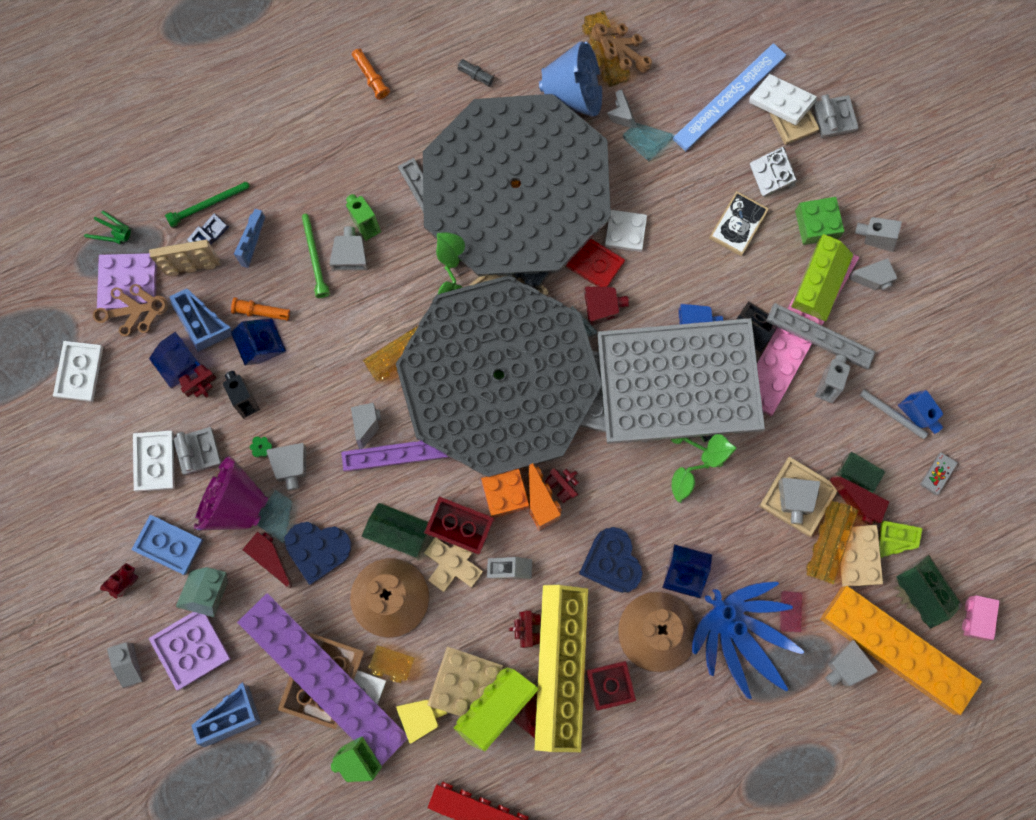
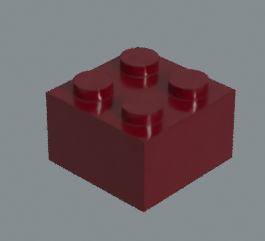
(610, 686)

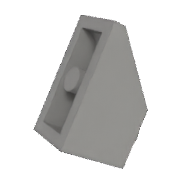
(875, 275)
(365, 422)
(509, 568)
(125, 664)

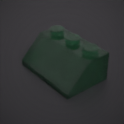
(396, 531)
(929, 592)

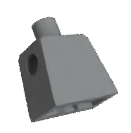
(880, 233)
(348, 252)
(833, 379)
(288, 464)
(798, 497)
(849, 665)

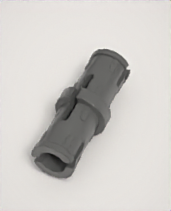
(475, 72)

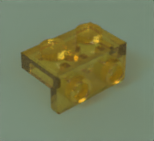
(391, 663)

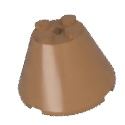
(405, 605)
(640, 633)

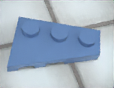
(249, 238)

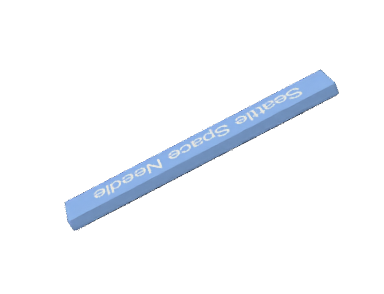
(729, 97)

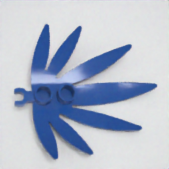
(731, 623)

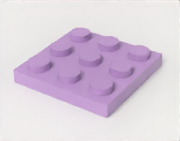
(123, 272)
(189, 649)

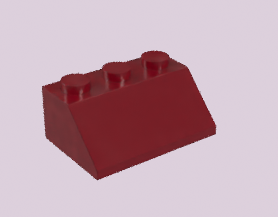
(459, 525)

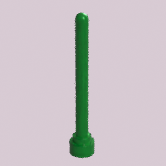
(174, 218)

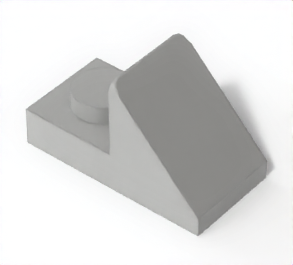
(622, 114)

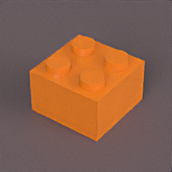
(505, 493)

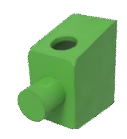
(362, 216)
(356, 762)

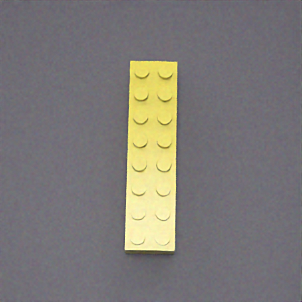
(561, 669)

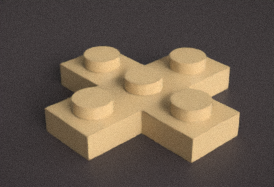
(452, 563)

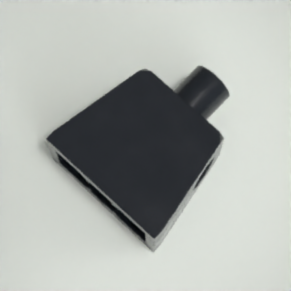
(240, 394)

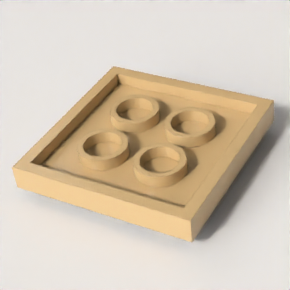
(185, 257)
(796, 470)
(461, 681)

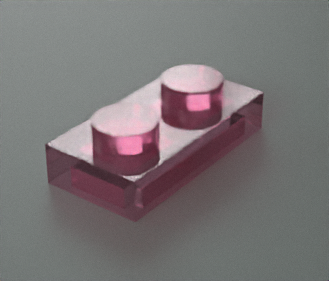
(791, 619)

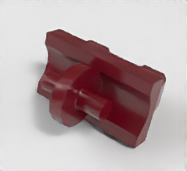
(200, 384)
(568, 491)
(120, 581)
(523, 629)

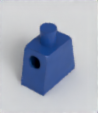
(696, 314)
(922, 410)

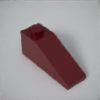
(869, 505)
(267, 555)

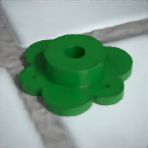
(255, 447)

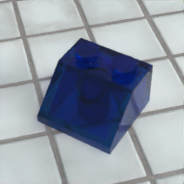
(257, 341)
(173, 359)
(687, 571)

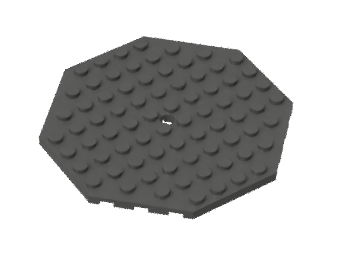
(525, 227)
(493, 421)

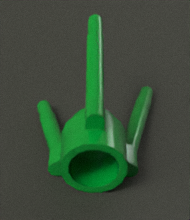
(120, 231)

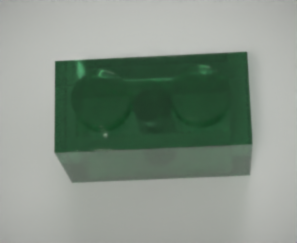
(860, 472)

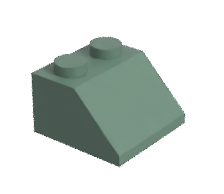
(203, 591)

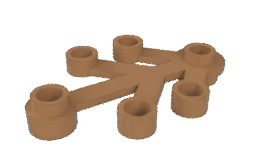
(604, 35)
(134, 309)

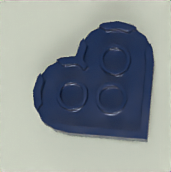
(317, 550)
(611, 561)

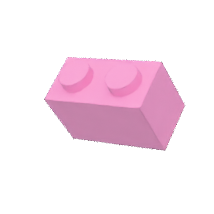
(980, 617)

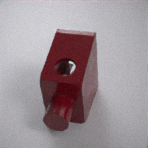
(603, 304)

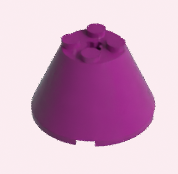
(230, 500)

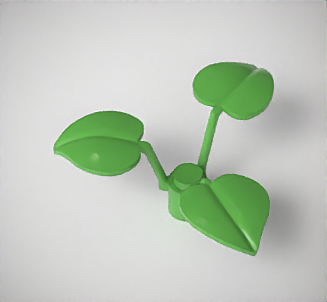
(447, 252)
(715, 455)

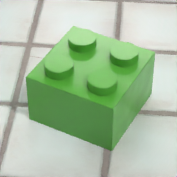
(819, 218)

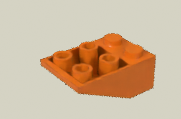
(542, 508)

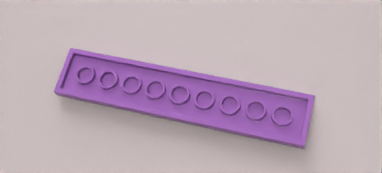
(322, 678)

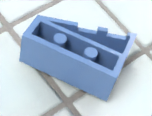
(199, 322)
(228, 718)

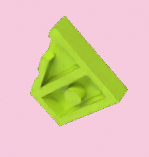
(897, 538)

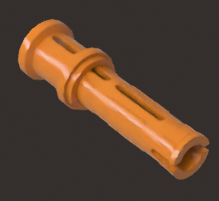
(373, 79)
(250, 308)

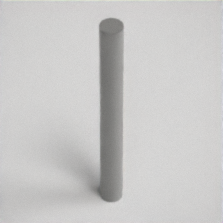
(894, 414)

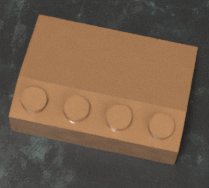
(299, 703)

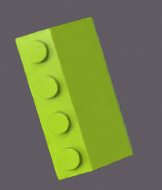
(823, 278)
(495, 709)

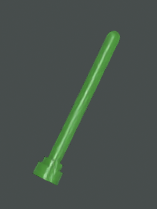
(321, 289)

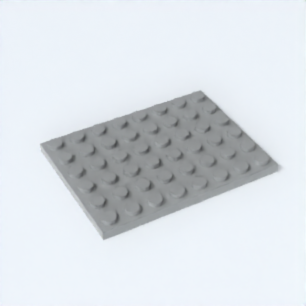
(680, 381)

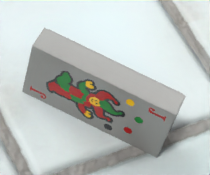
(938, 473)

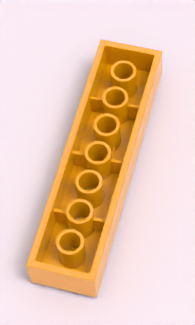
(901, 650)

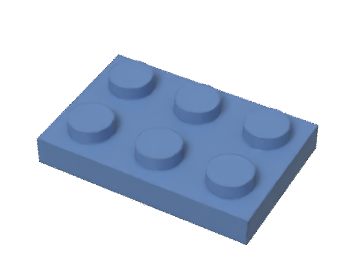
(167, 545)

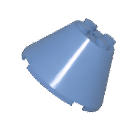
(575, 80)

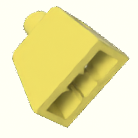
(419, 719)

